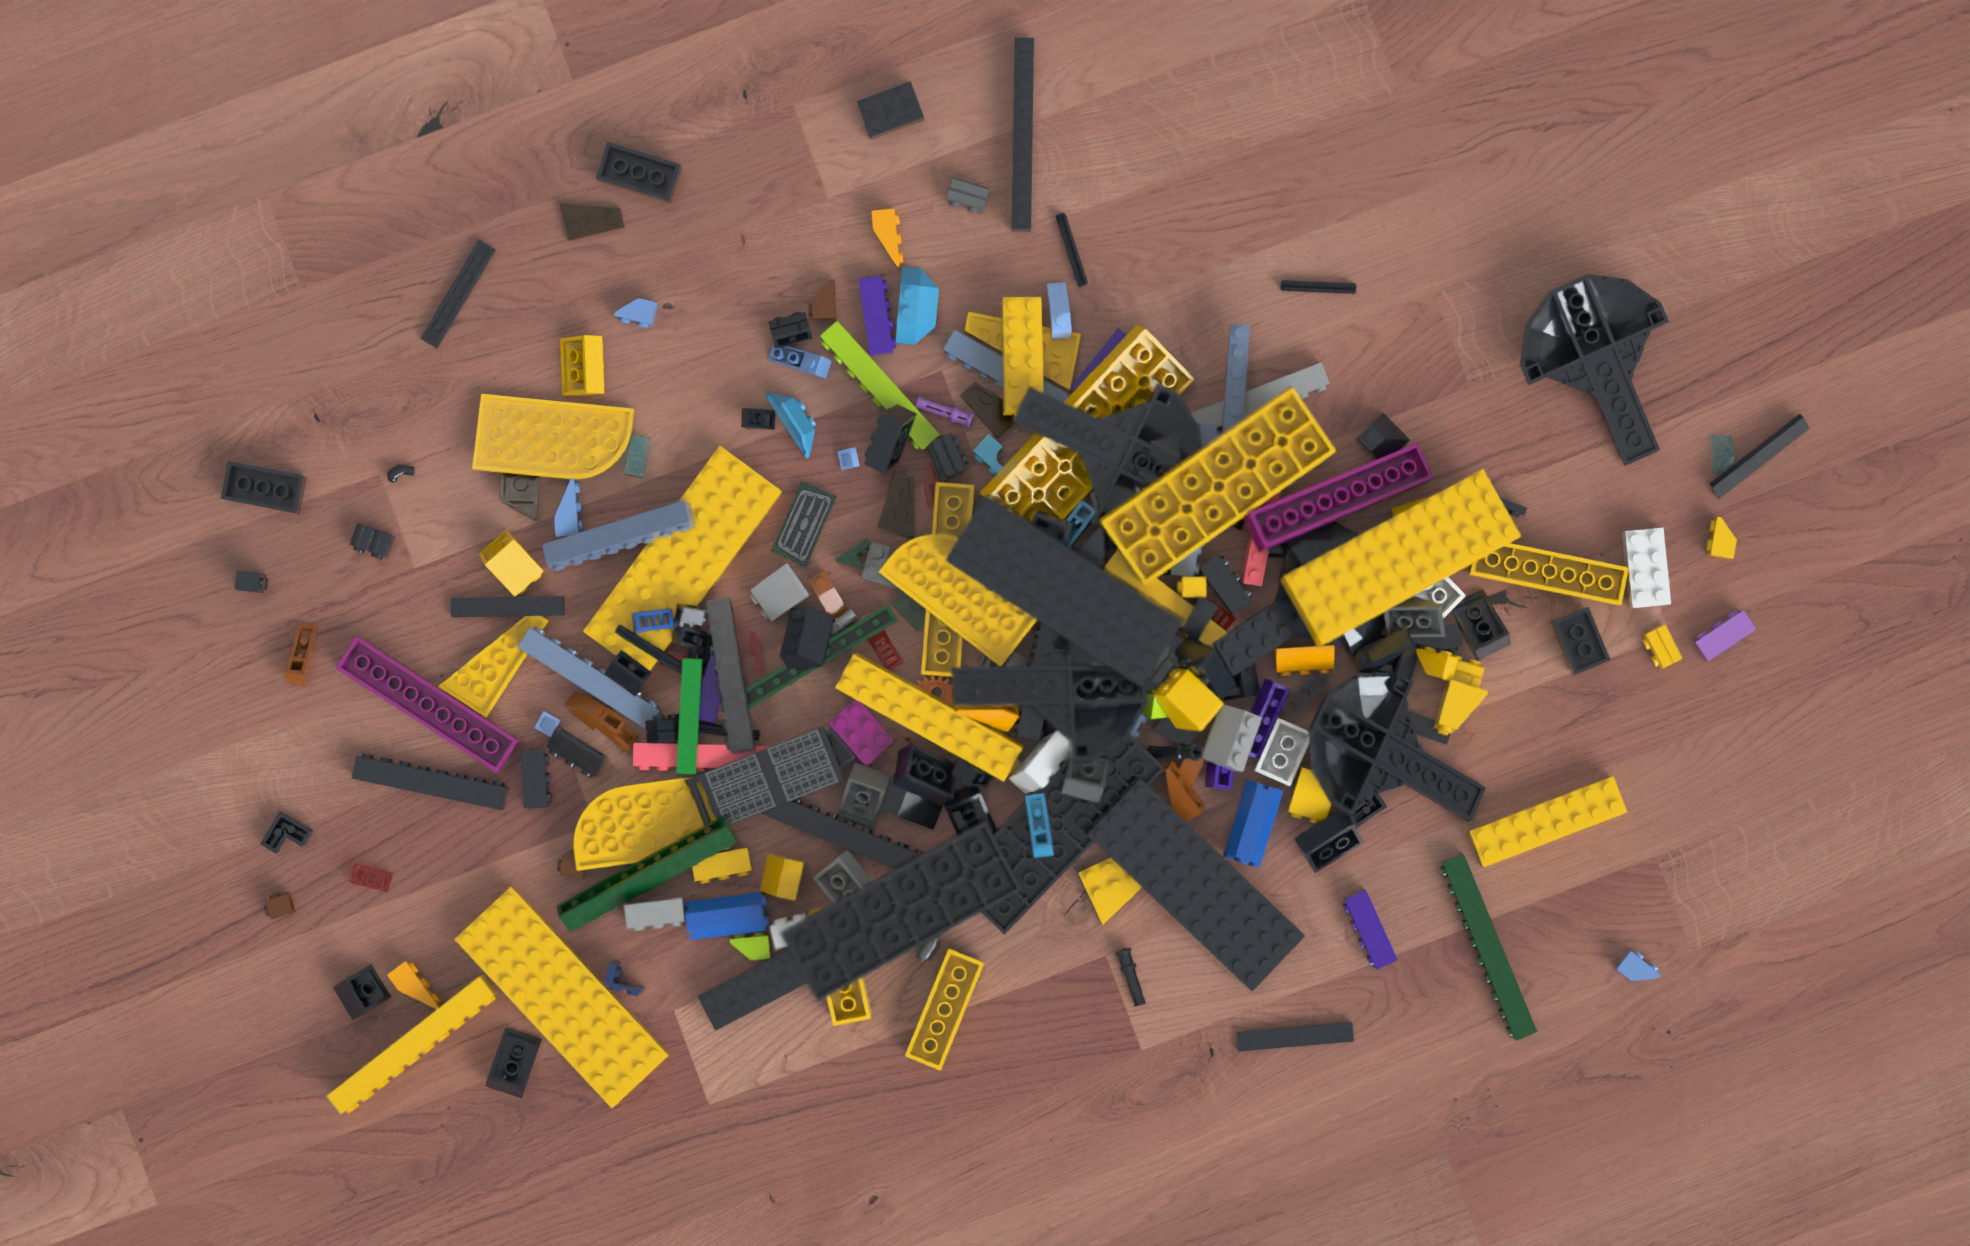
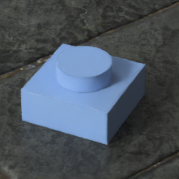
(848, 458)
(547, 723)

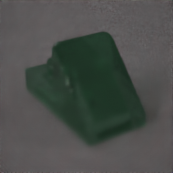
(850, 557)

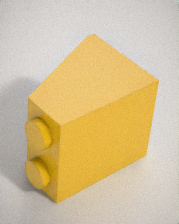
(511, 563)
(1187, 700)
(1456, 705)
(1308, 798)
(782, 876)

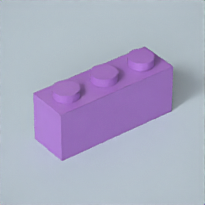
(1723, 634)

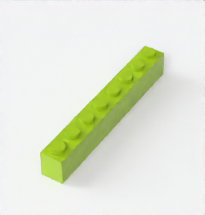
(875, 381)

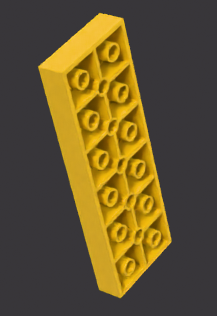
(1055, 477)
(1217, 485)
(1400, 558)
(683, 568)
(562, 996)

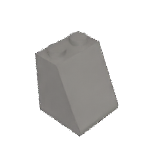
(779, 593)

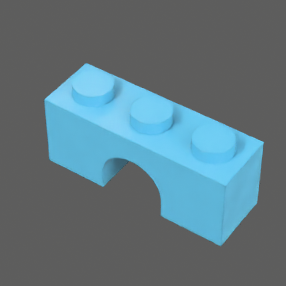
(987, 453)

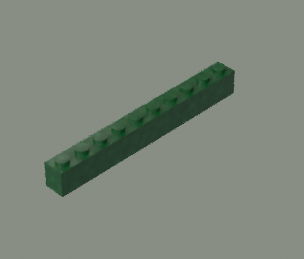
(837, 646)
(646, 874)
(1489, 947)

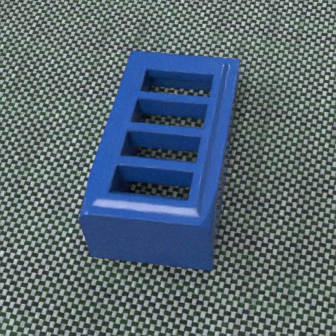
(636, 625)

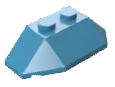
(916, 306)
(795, 420)

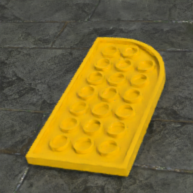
(549, 437)
(956, 598)
(636, 822)

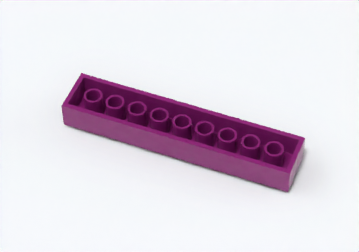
(1338, 497)
(427, 704)

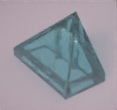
(1722, 454)

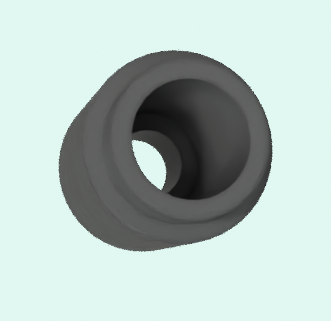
(928, 949)

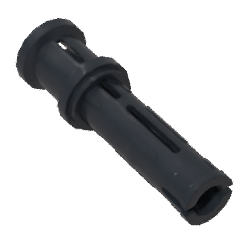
(1180, 751)
(1128, 968)

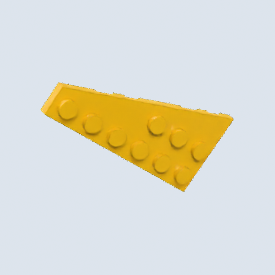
(1058, 354)
(490, 671)
(1108, 887)

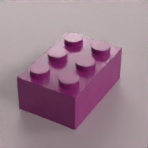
(861, 732)

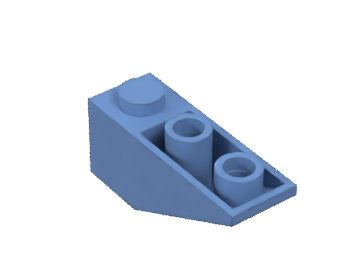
(800, 360)
(567, 515)

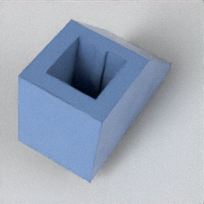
(638, 311)
(1635, 968)

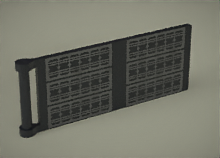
(768, 778)

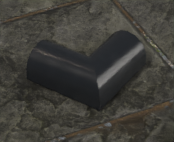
(695, 640)
(1368, 808)
(283, 828)

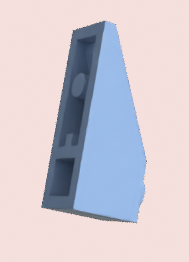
(1059, 310)

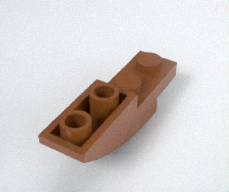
(601, 717)

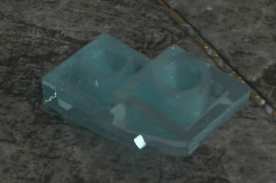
(637, 456)

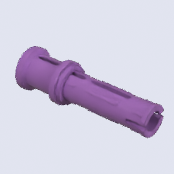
(956, 414)

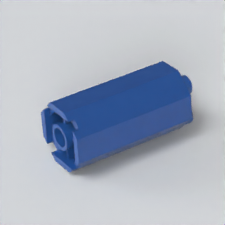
(1252, 823)
(726, 915)

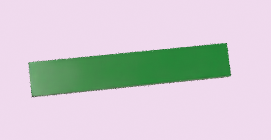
(689, 715)

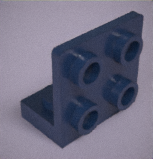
(614, 973)

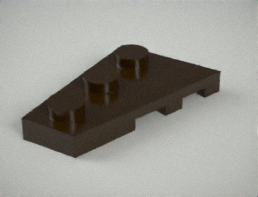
(587, 221)
(988, 408)
(899, 507)

